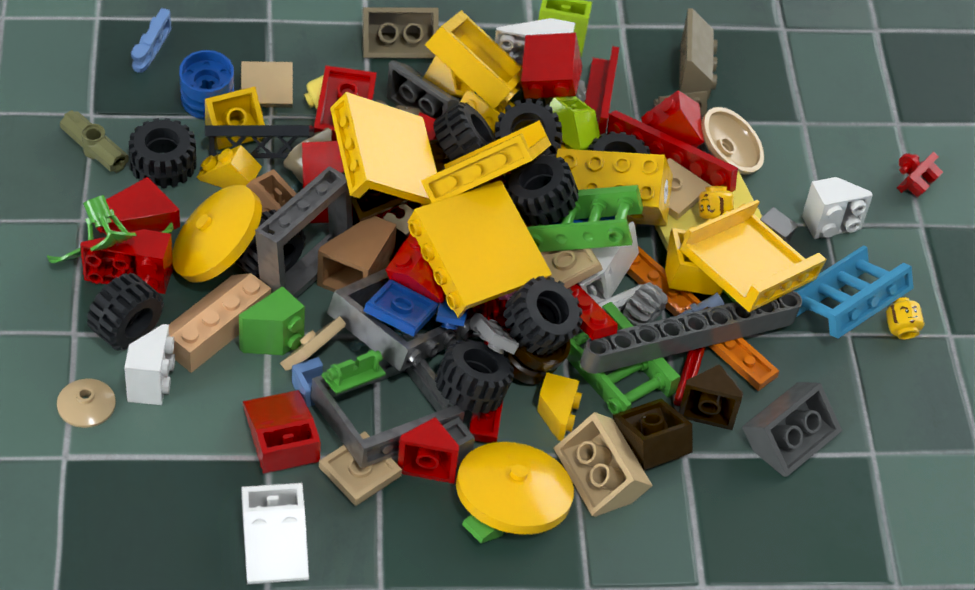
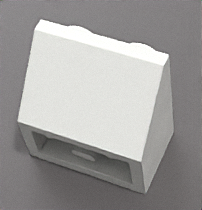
(835, 207)
(148, 367)

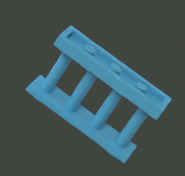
(863, 304)

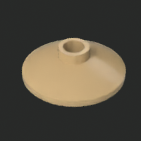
(88, 411)

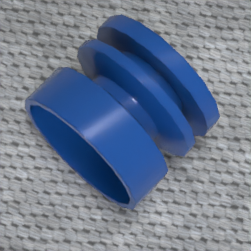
(202, 77)

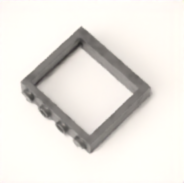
(325, 191)
(349, 304)
(384, 444)

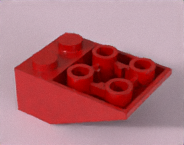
(144, 255)
(282, 431)

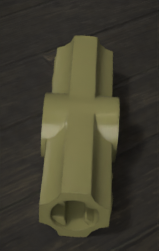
(94, 141)

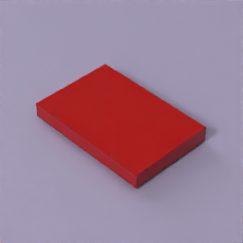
(315, 159)

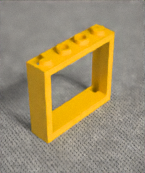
(477, 59)

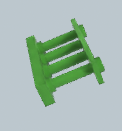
(595, 233)
(661, 374)

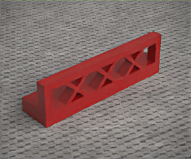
(601, 87)

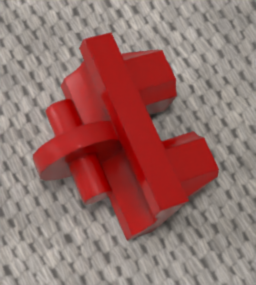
(911, 165)

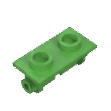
(354, 373)

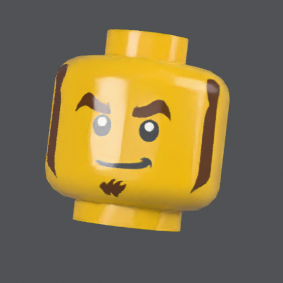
(715, 202)
(905, 318)

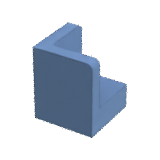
(302, 377)

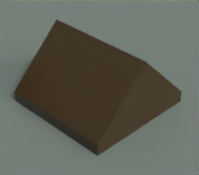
(711, 399)

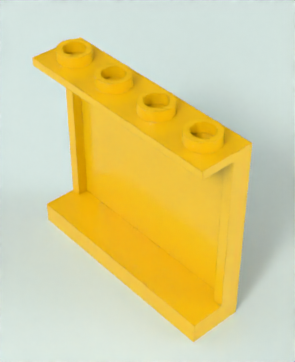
(382, 148)
(487, 162)
(477, 246)
(748, 257)

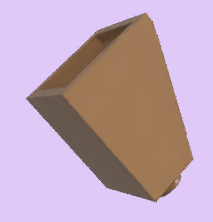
(356, 253)

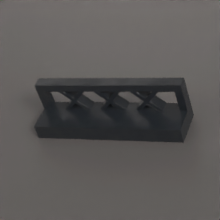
(256, 132)

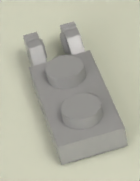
(494, 334)

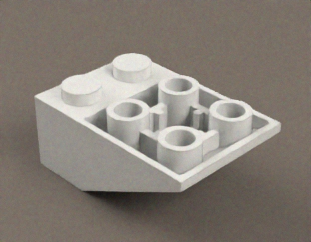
(512, 37)
(615, 265)
(274, 533)

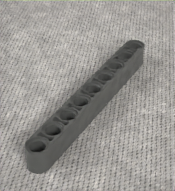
(687, 333)

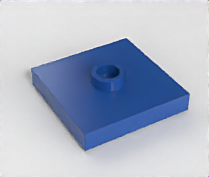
(401, 307)

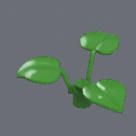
(100, 215)

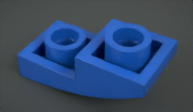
(449, 318)

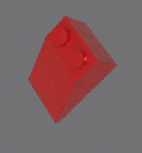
(334, 85)

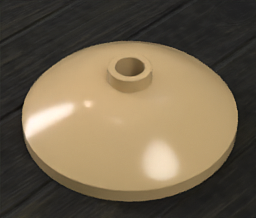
(732, 140)

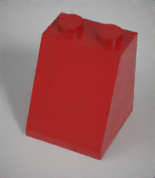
(551, 65)

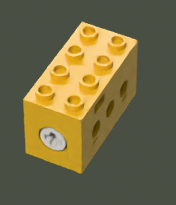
(618, 169)

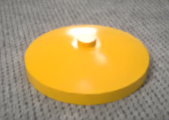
(217, 233)
(514, 488)

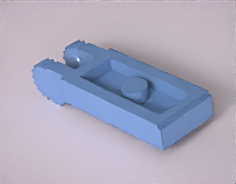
(151, 41)

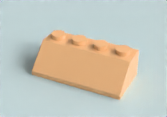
(214, 319)

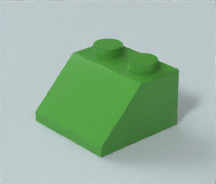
(272, 325)

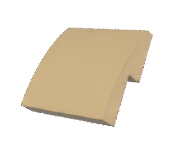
(271, 80)

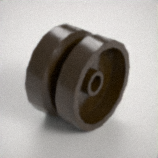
(532, 367)

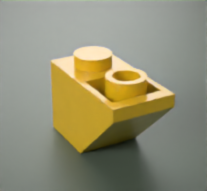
(229, 168)
(556, 403)

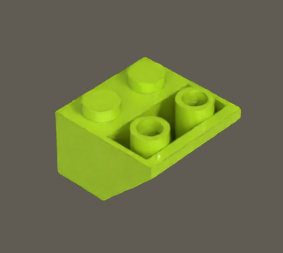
(571, 11)
(577, 122)

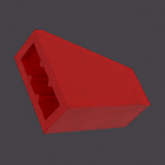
(143, 208)

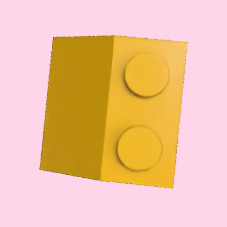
(683, 273)

